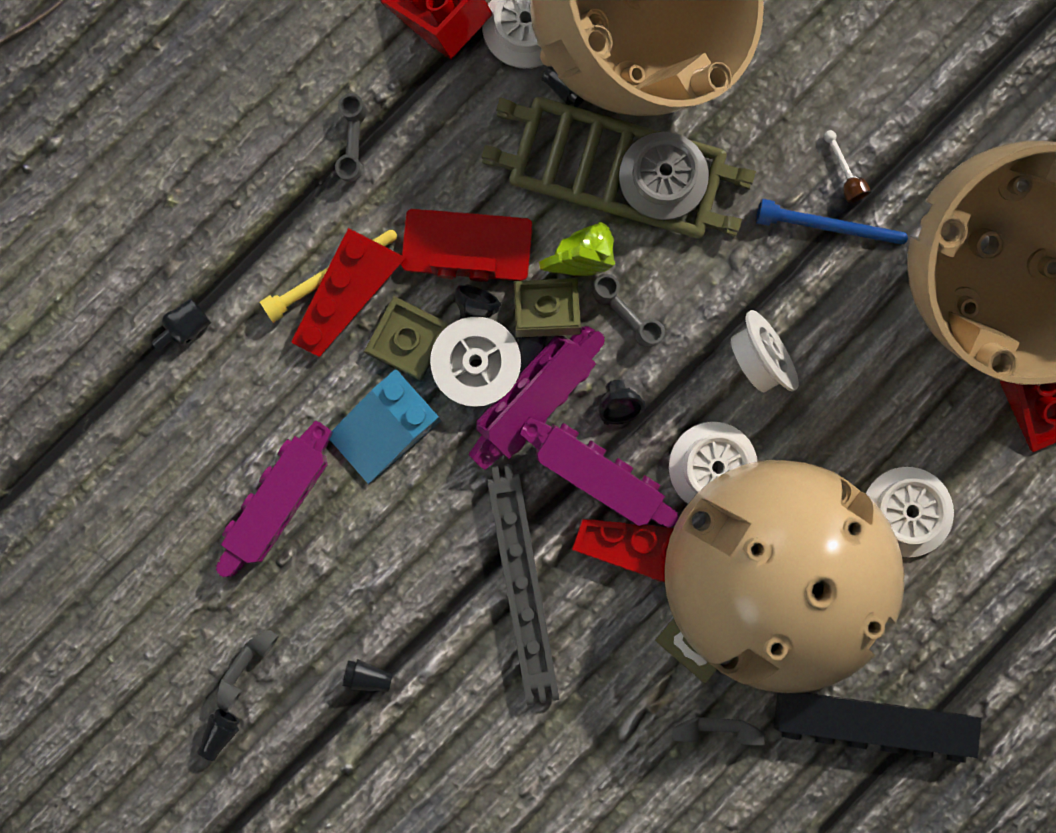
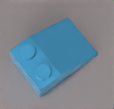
(383, 426)

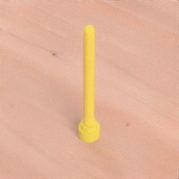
(277, 305)

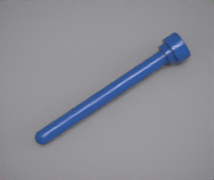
(769, 213)

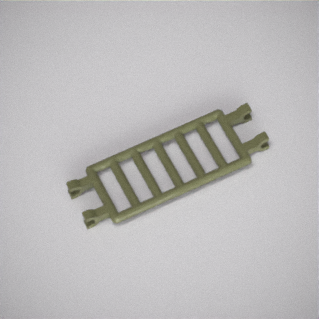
(517, 163)

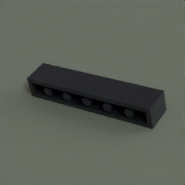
(878, 724)

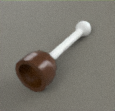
(855, 187)

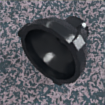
(475, 302)
(620, 404)

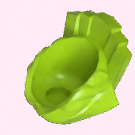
(583, 253)

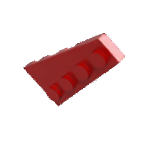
(348, 284)
(625, 545)

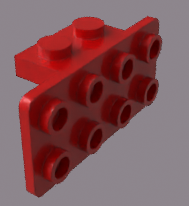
(467, 245)

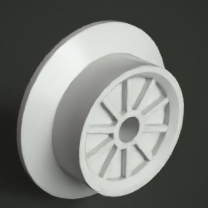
(510, 37)
(471, 340)
(763, 355)
(697, 451)
(930, 505)

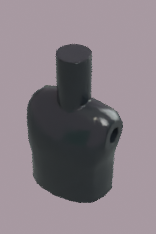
(182, 325)

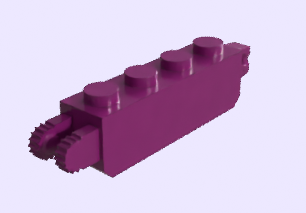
(535, 394)
(598, 475)
(276, 500)

